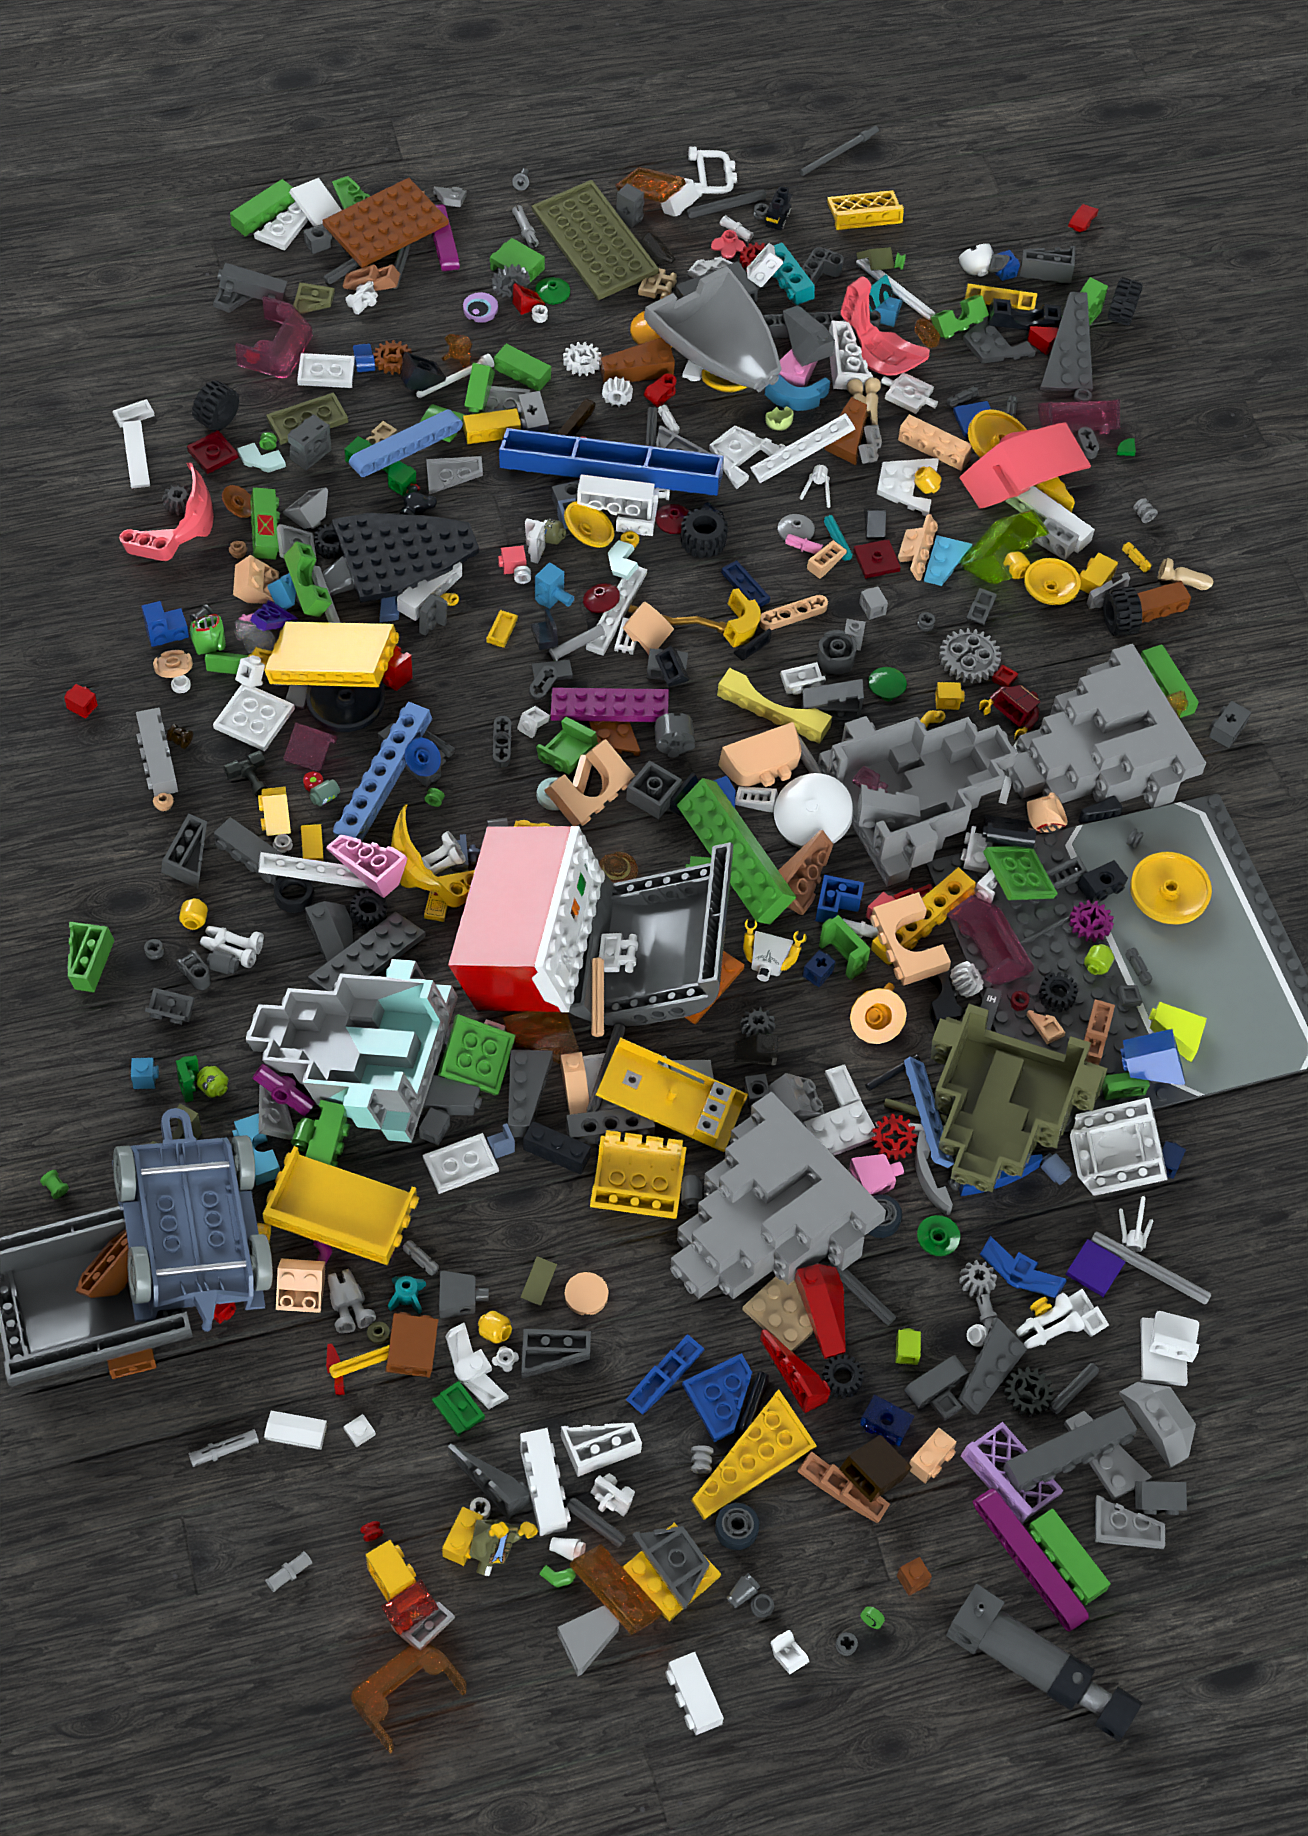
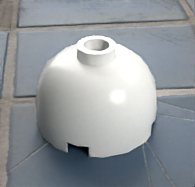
(977, 261)

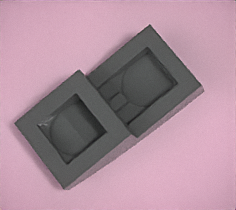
(981, 606)

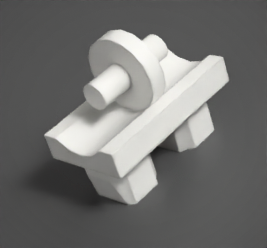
(364, 296)
(611, 1496)

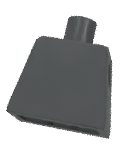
(459, 1294)

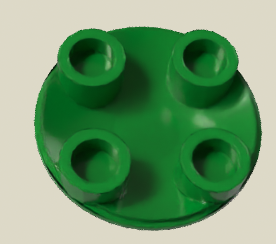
(887, 683)

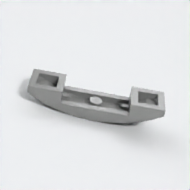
(937, 1196)

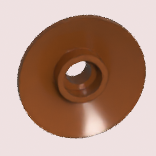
(237, 501)

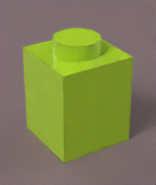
(908, 1346)

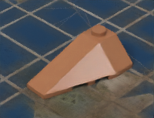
(804, 870)

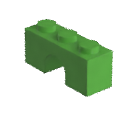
(972, 312)

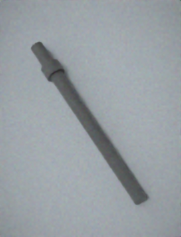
(863, 136)

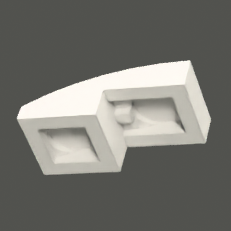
(1092, 1317)

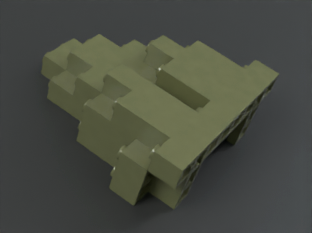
(1005, 1101)

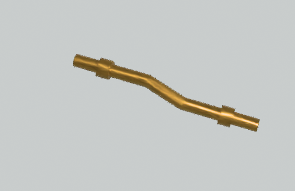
(720, 627)

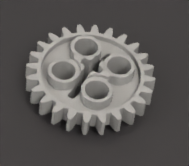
(970, 655)

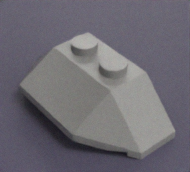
(1162, 1419)

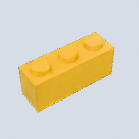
(489, 425)

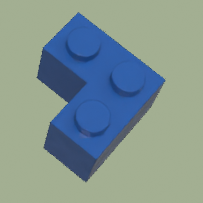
(164, 626)
(838, 894)

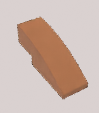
(382, 278)

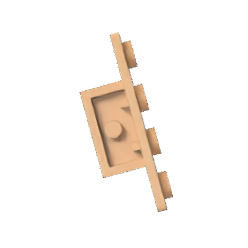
(917, 546)

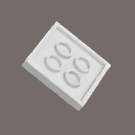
(254, 716)

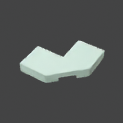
(268, 462)
(618, 560)

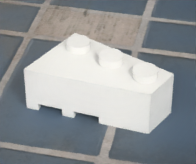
(600, 1445)

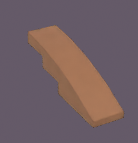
(1098, 1029)
(840, 1487)

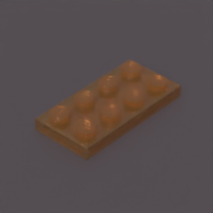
(654, 184)
(616, 1589)

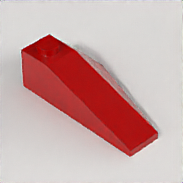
(824, 1303)
(800, 1378)

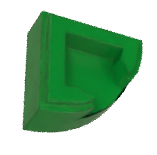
(1127, 447)

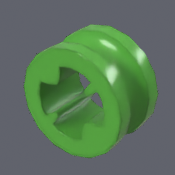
(900, 260)
(268, 441)
(434, 797)

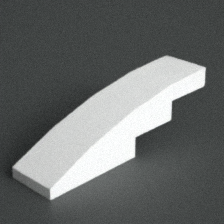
(136, 454)

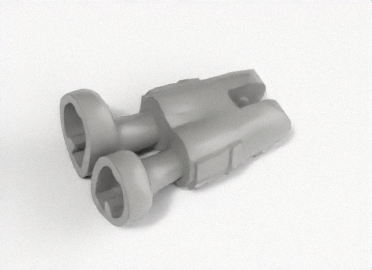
(348, 1295)

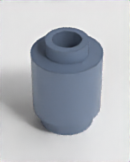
(1056, 1168)

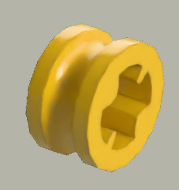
(1041, 1306)

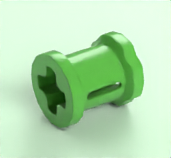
(54, 1184)

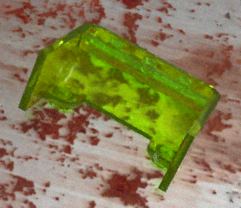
(1003, 537)

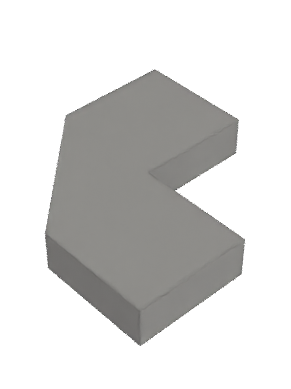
(869, 451)

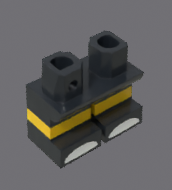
(779, 209)

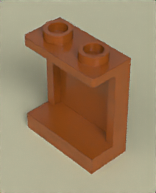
(412, 1345)

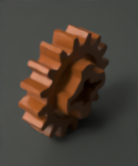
(392, 356)

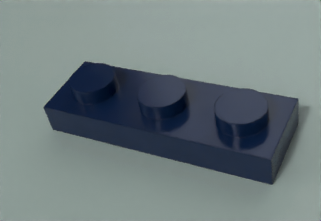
(748, 586)

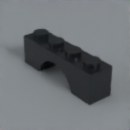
(1005, 315)
(946, 1003)

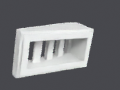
(764, 805)

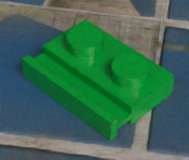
(458, 1408)

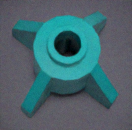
(406, 1292)

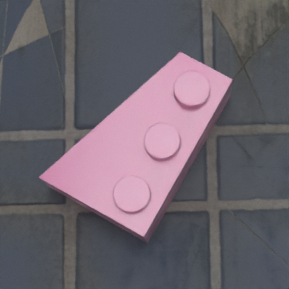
(794, 372)

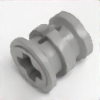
(1145, 510)
(701, 1459)

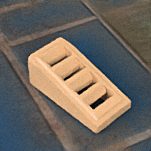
(819, 568)

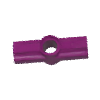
(283, 1090)

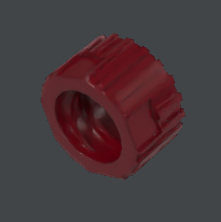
(1019, 995)

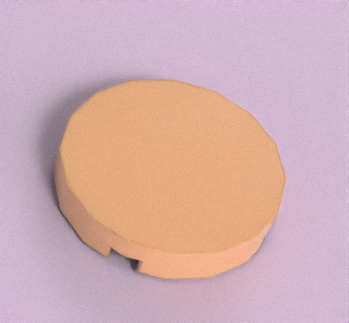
(173, 664)
(586, 1293)

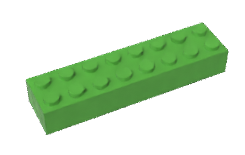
(752, 871)

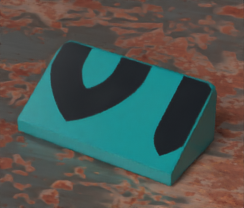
(879, 292)

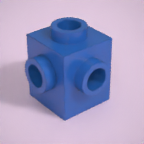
(1011, 269)

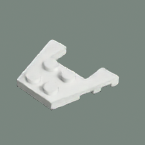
(737, 447)
(898, 483)

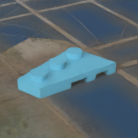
(944, 558)

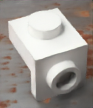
(788, 1652)

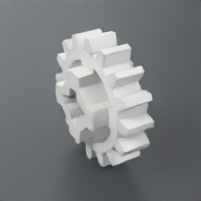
(582, 359)

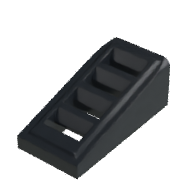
(1102, 810)

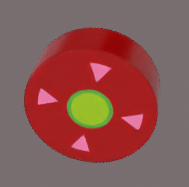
(311, 780)

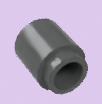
(223, 962)
(691, 1191)

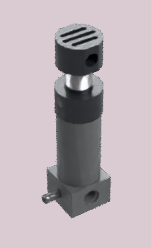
(1058, 1674)

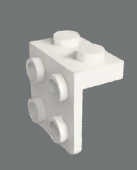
(1174, 1336)

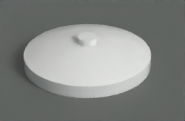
(813, 805)

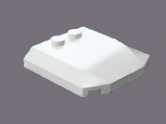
(1118, 1147)

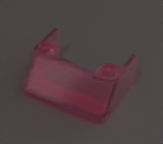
(282, 354)
(1092, 414)
(994, 939)

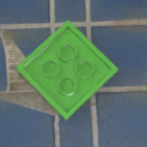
(1020, 873)
(476, 1054)

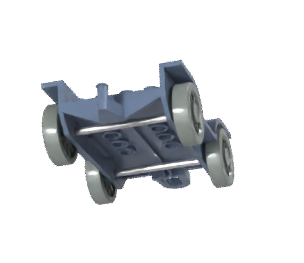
(191, 1223)

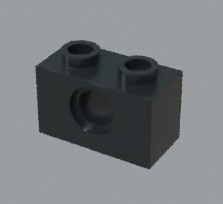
(1093, 882)

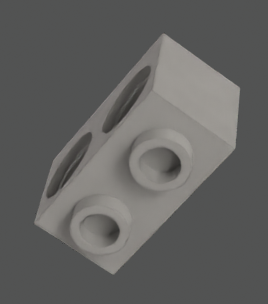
(1060, 540)

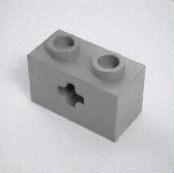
(532, 412)

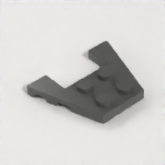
(991, 346)

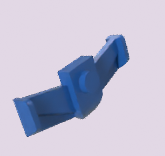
(1021, 1270)

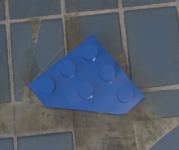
(720, 1395)

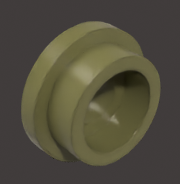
(378, 1338)

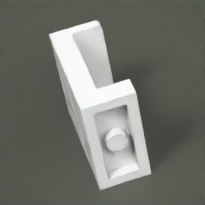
(638, 526)

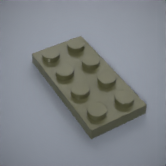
(324, 407)

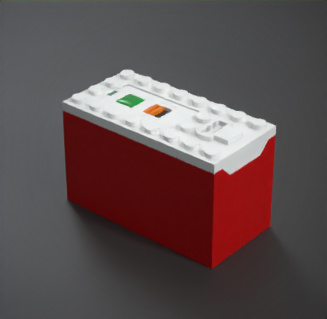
(527, 919)

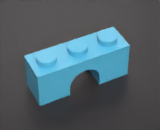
(265, 1162)

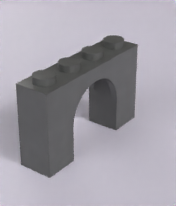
(688, 287)

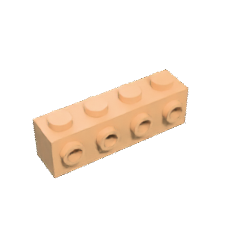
(935, 442)

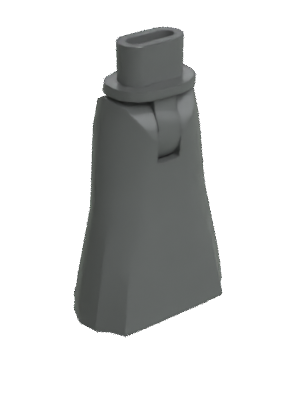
(337, 578)

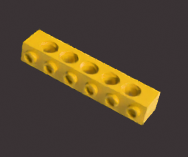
(956, 882)

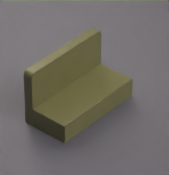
(878, 258)

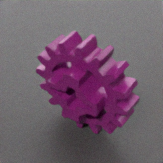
(1081, 921)

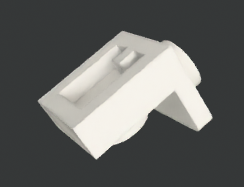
(531, 720)
(985, 887)

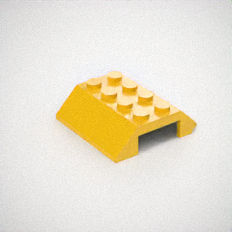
(638, 1175)

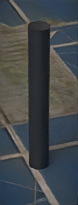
(888, 1074)

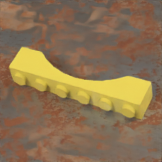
(808, 722)

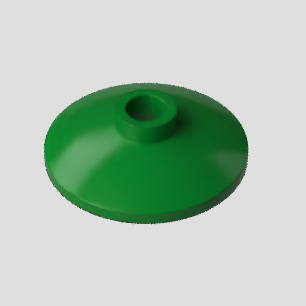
(553, 290)
(938, 1227)

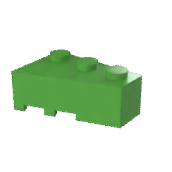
(329, 1133)

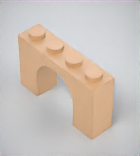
(614, 776)
(908, 965)

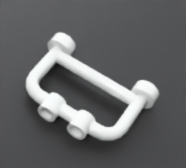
(729, 166)

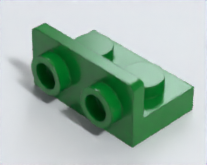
(187, 1072)

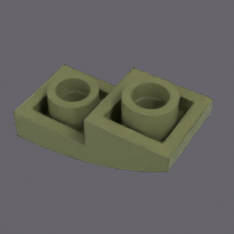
(538, 1280)

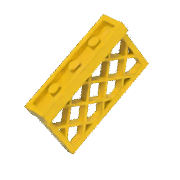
(867, 216)

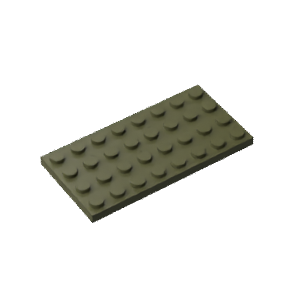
(595, 239)

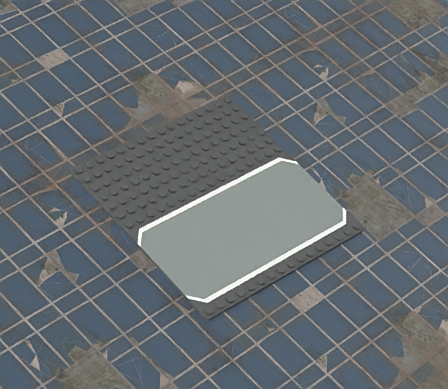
(1223, 965)

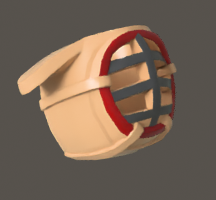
(1047, 814)

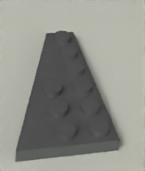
(1070, 357)

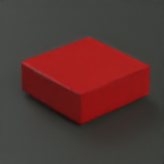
(1004, 676)

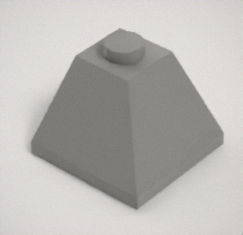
(309, 508)

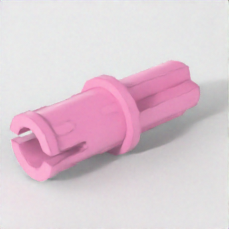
(803, 544)

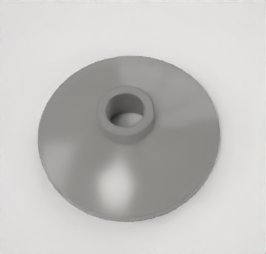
(796, 525)

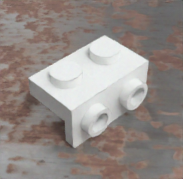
(802, 677)

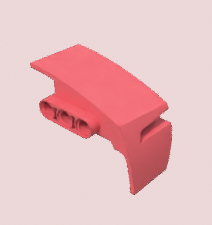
(1022, 462)

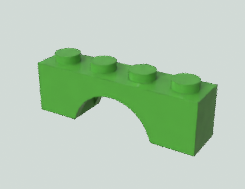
(300, 563)

